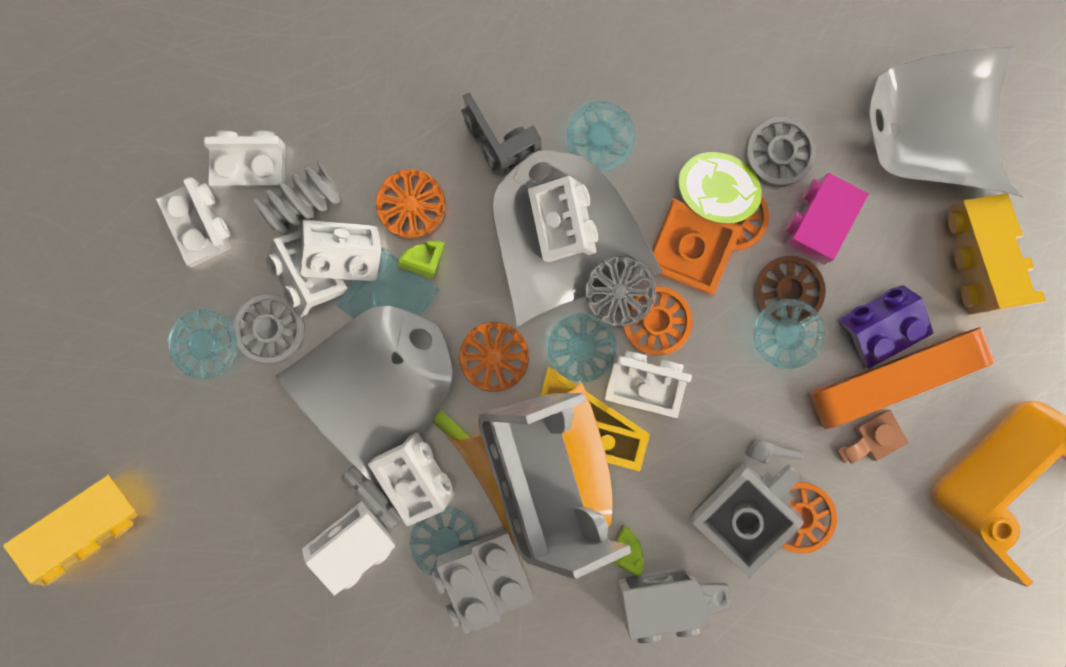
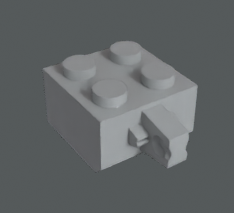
(750, 516)
(669, 604)

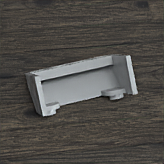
(541, 489)

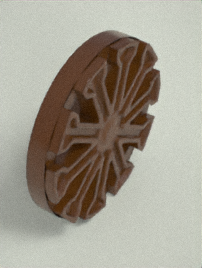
(790, 285)

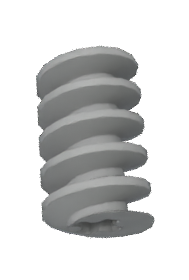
(298, 200)

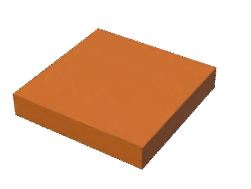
(694, 247)

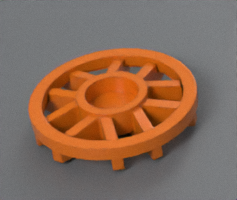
(810, 519)

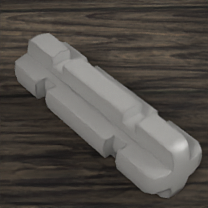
(372, 496)

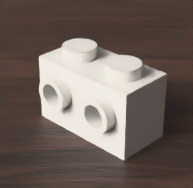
(348, 548)

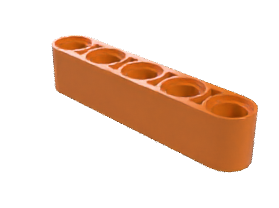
(902, 378)

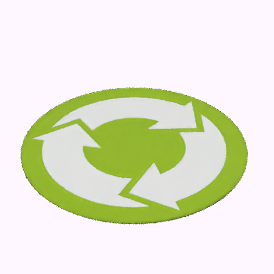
(720, 187)

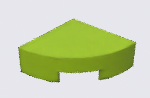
(422, 258)
(634, 561)

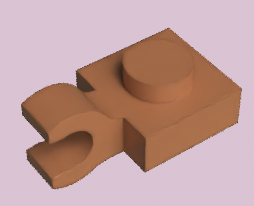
(876, 438)

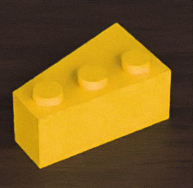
(990, 255)
(621, 439)
(71, 532)

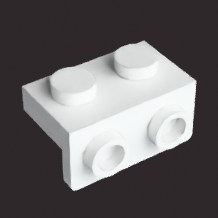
(646, 385)

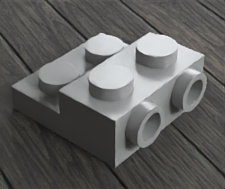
(482, 581)

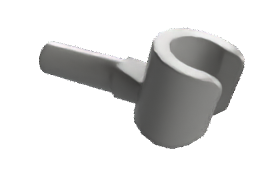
(762, 450)

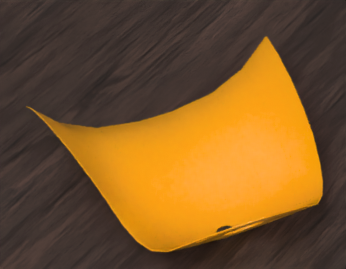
(585, 455)

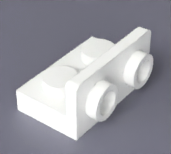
(246, 160)
(563, 219)
(194, 223)
(340, 250)
(299, 291)
(413, 480)

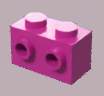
(825, 218)

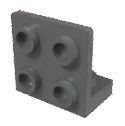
(508, 154)

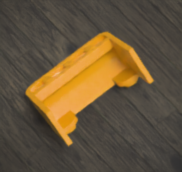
(996, 473)

